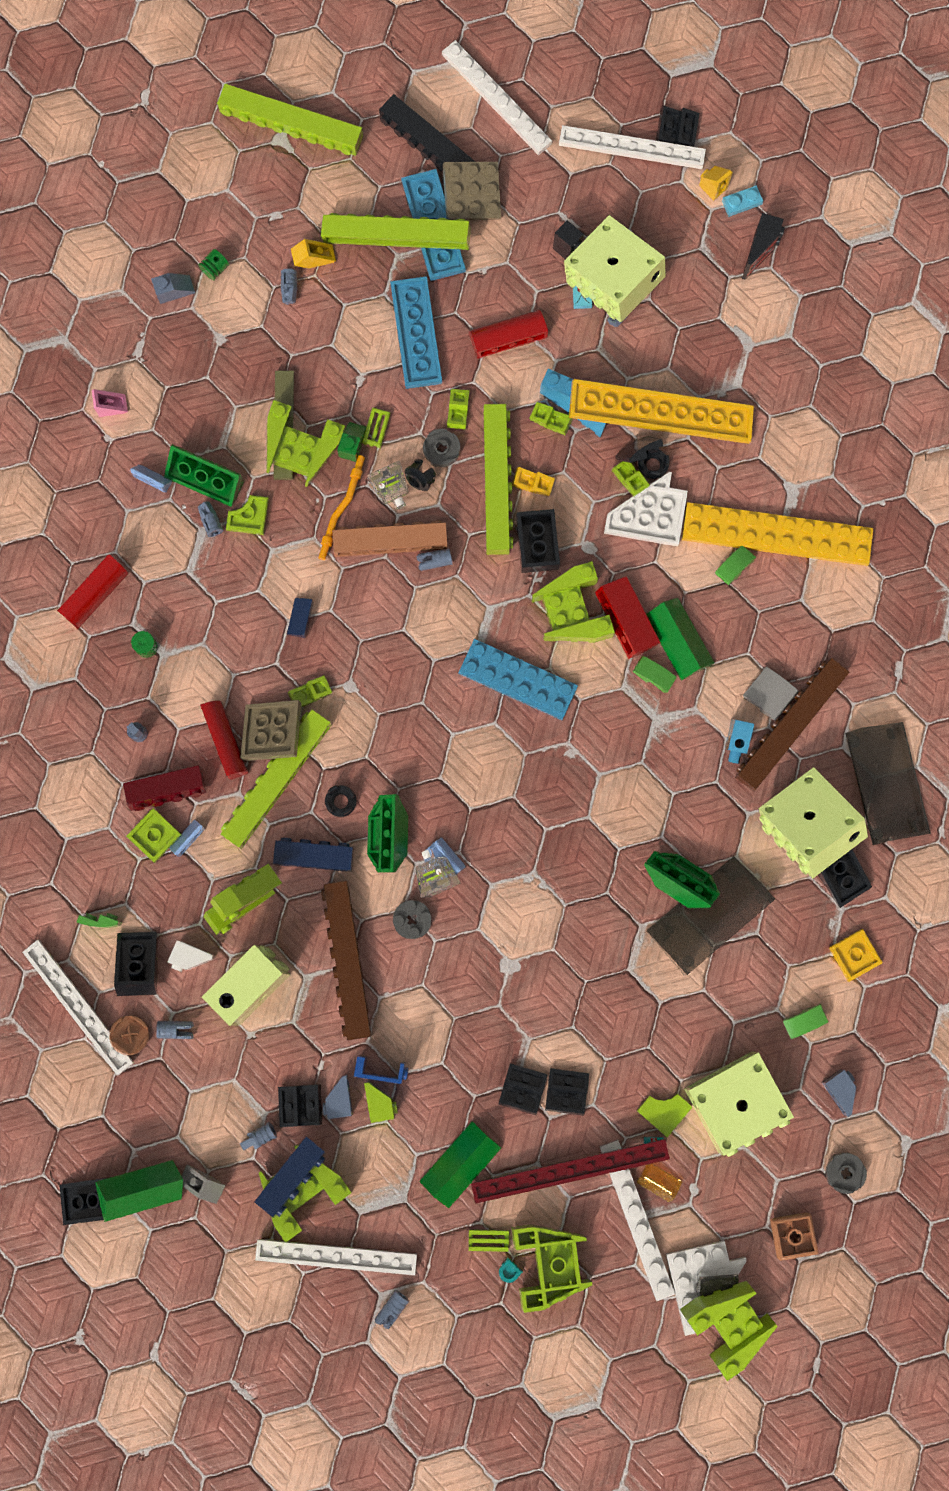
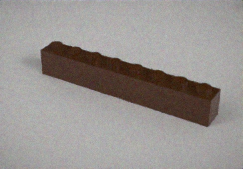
(791, 725)
(347, 960)

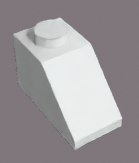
(188, 957)

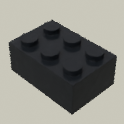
(537, 541)

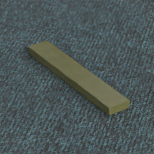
(285, 394)

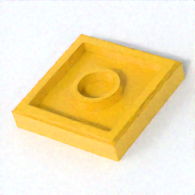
(855, 955)

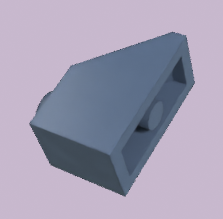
(172, 286)
(842, 1090)
(339, 1100)

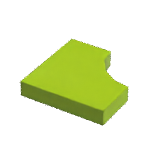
(250, 517)
(664, 1114)

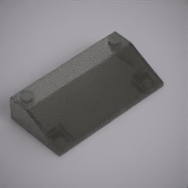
(887, 783)
(695, 933)

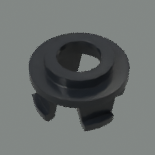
(663, 459)
(417, 479)
(332, 793)

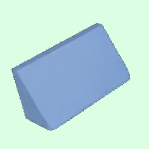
(151, 478)
(188, 836)
(442, 849)

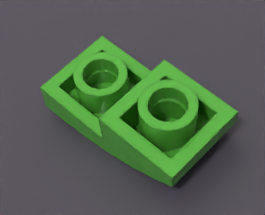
(735, 564)
(654, 673)
(103, 922)
(806, 1021)

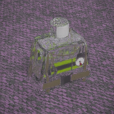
(390, 484)
(435, 875)

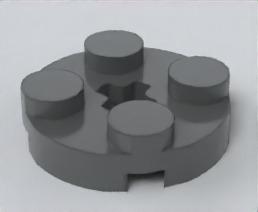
(439, 458)
(401, 921)
(853, 1182)

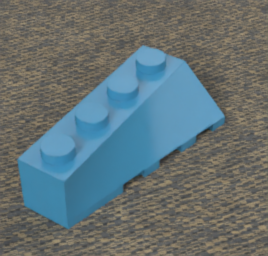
(558, 390)

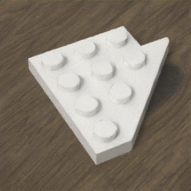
(651, 515)
(697, 1262)

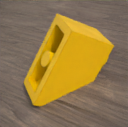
(715, 181)
(312, 254)

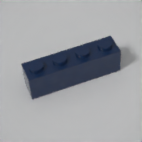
(313, 856)
(290, 1177)

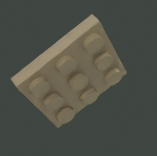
(472, 190)
(271, 730)

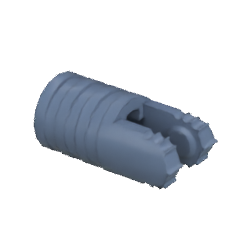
(434, 559)
(170, 1029)
(392, 1309)

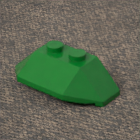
(387, 834)
(682, 880)

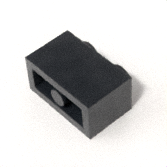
(567, 239)

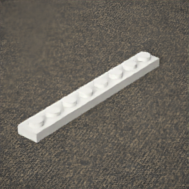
(496, 97)
(632, 147)
(76, 1005)
(640, 1229)
(336, 1257)

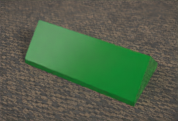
(203, 475)
(679, 638)
(460, 1165)
(139, 1190)

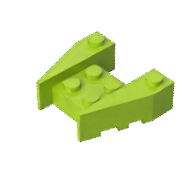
(297, 449)
(567, 608)
(241, 899)
(322, 1179)
(555, 1265)
(736, 1324)

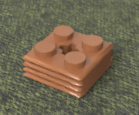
(782, 1230)

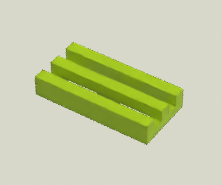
(372, 442)
(505, 1248)

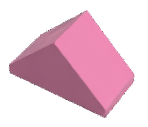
(109, 403)

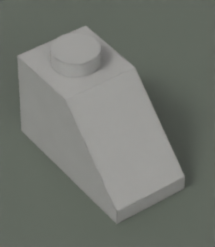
(202, 1184)

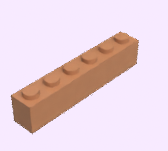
(389, 539)

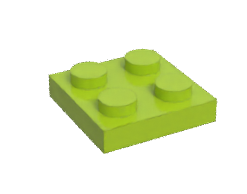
(154, 835)

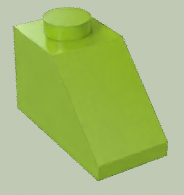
(379, 1104)

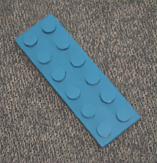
(428, 200)
(416, 332)
(518, 679)

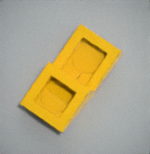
(533, 482)

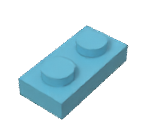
(742, 201)

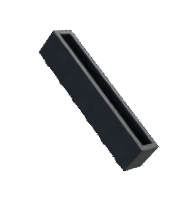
(420, 133)

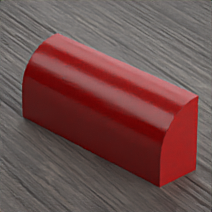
(509, 334)
(93, 591)
(627, 617)
(224, 739)

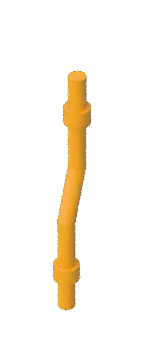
(355, 475)

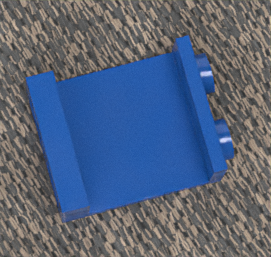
(360, 1072)

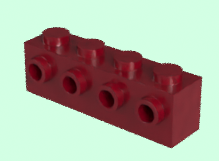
(164, 788)

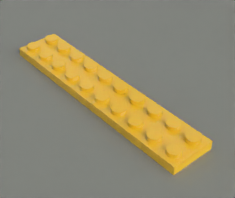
(661, 411)
(777, 534)

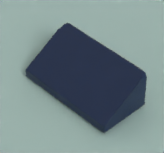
(300, 617)

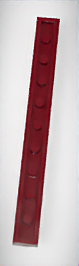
(570, 1171)

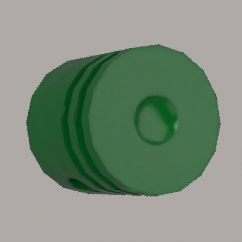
(213, 264)
(144, 644)

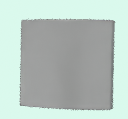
(770, 693)

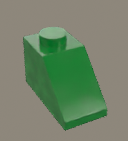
(351, 441)

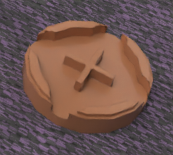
(129, 1035)

